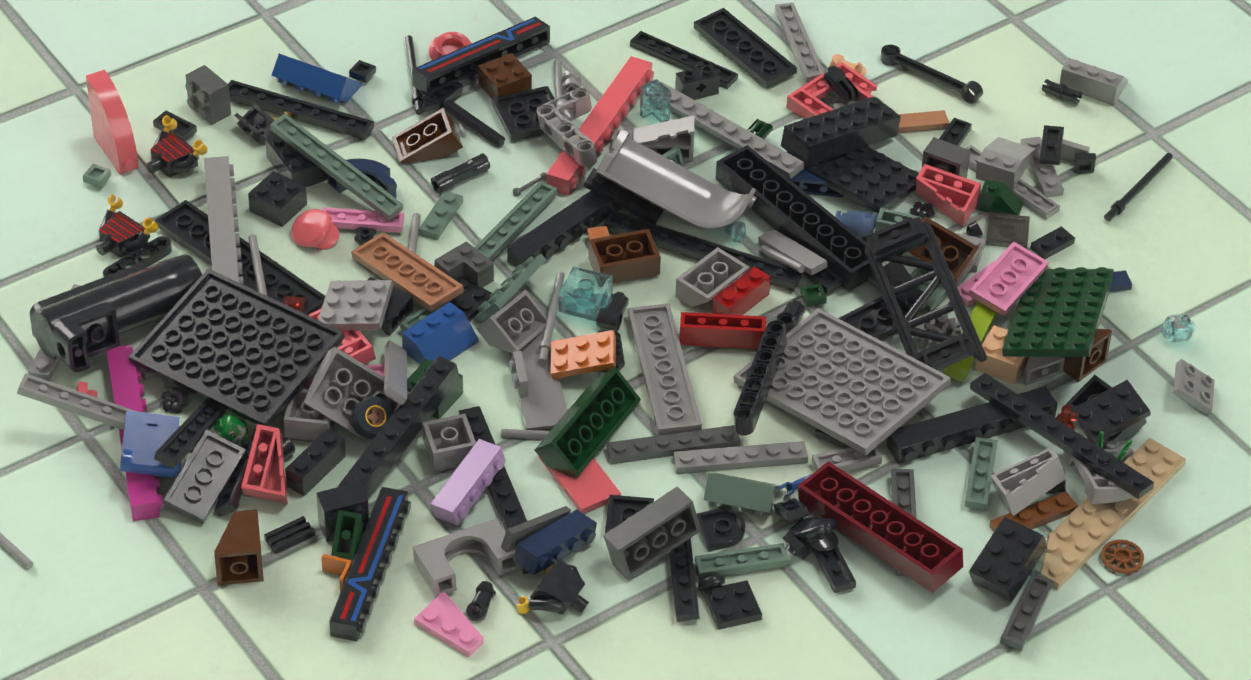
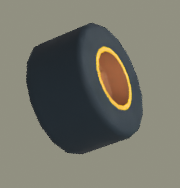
(371, 408)

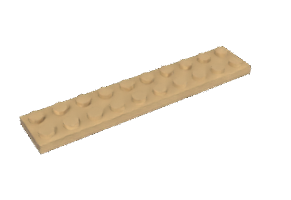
(1094, 524)

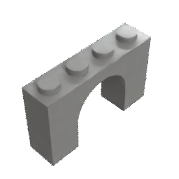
(483, 539)

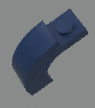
(372, 169)

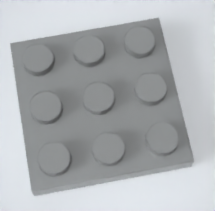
(356, 304)

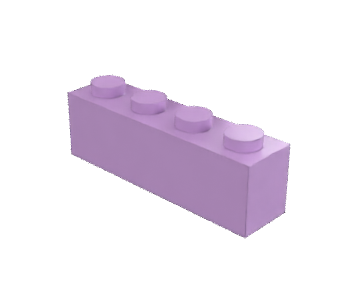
(468, 482)

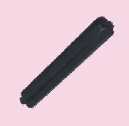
(473, 122)

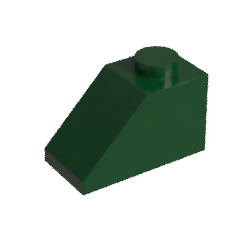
(999, 198)
(347, 534)

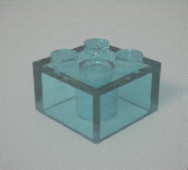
(585, 293)

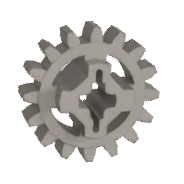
(940, 325)

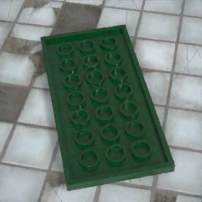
(1059, 314)

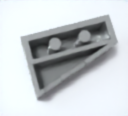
(667, 135)
(1028, 480)

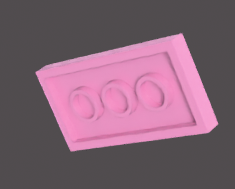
(1008, 278)

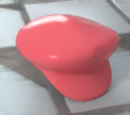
(447, 43)
(314, 230)

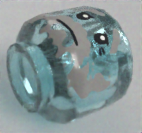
(1178, 328)

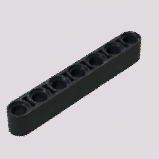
(760, 378)

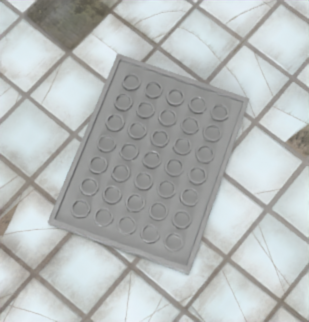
(849, 382)

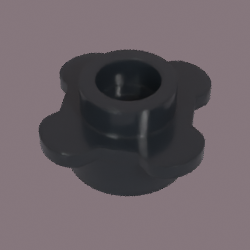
(364, 235)

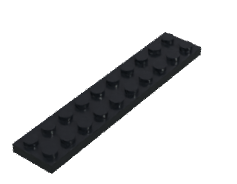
(191, 228)

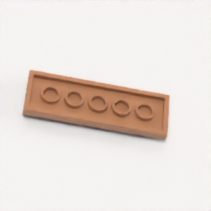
(407, 271)

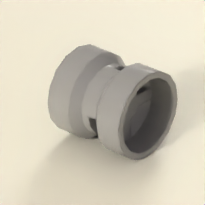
(570, 81)

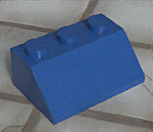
(441, 334)

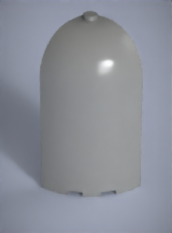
(671, 185)

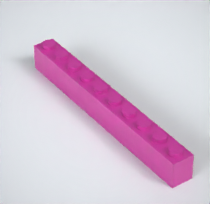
(128, 393)

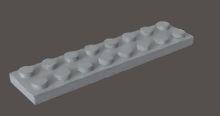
(664, 369)

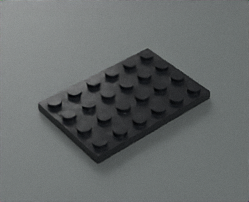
(866, 177)

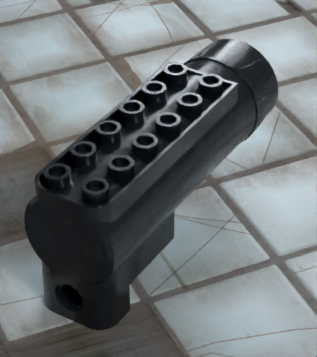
(95, 314)

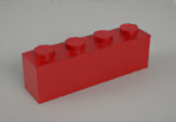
(721, 330)

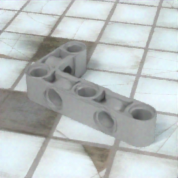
(556, 122)

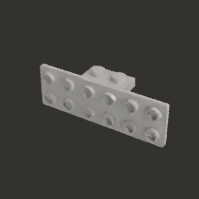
(538, 392)

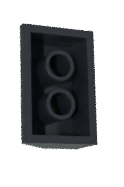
(1093, 388)

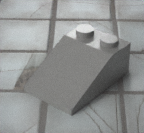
(1004, 162)

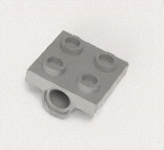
(1193, 386)

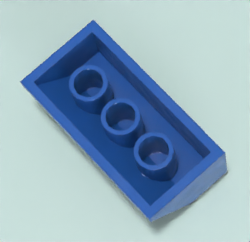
(315, 79)

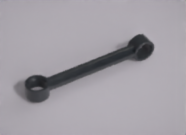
(891, 56)

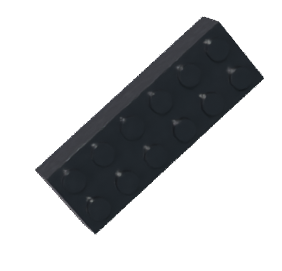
(840, 131)

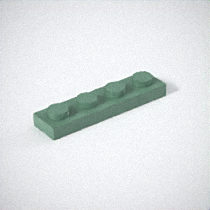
(980, 472)
(742, 560)

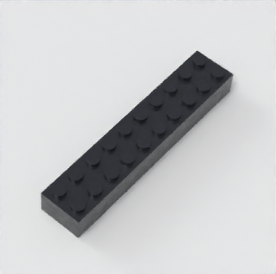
(795, 214)

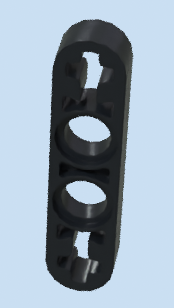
(157, 248)

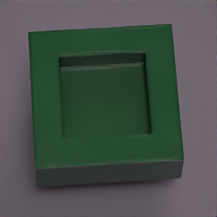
(813, 295)

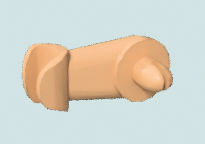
(837, 58)

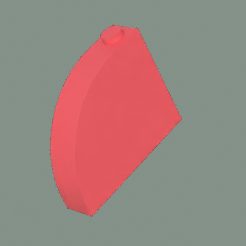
(111, 122)

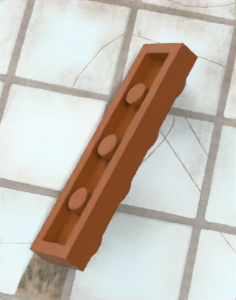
(1041, 512)

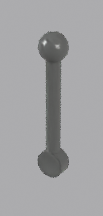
(517, 191)

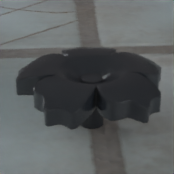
(922, 210)
(173, 400)

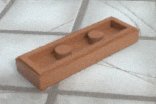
(923, 121)

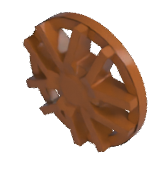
(1122, 557)

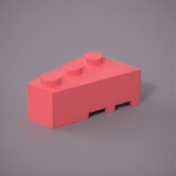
(266, 467)

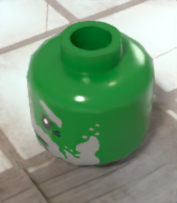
(232, 429)

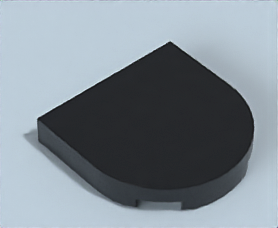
(721, 528)

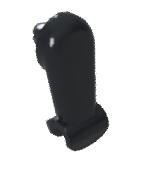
(479, 606)

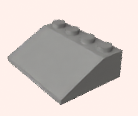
(341, 385)

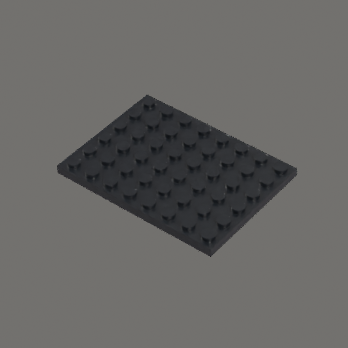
(236, 348)

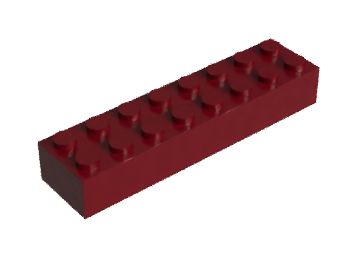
(881, 527)

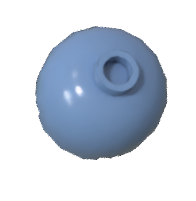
(858, 221)

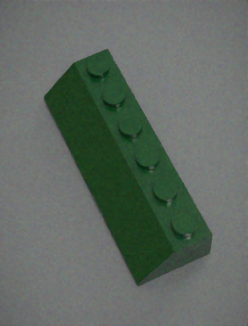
(588, 423)

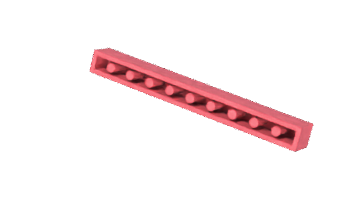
(602, 121)

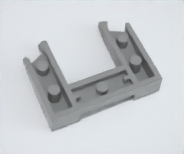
(1098, 488)

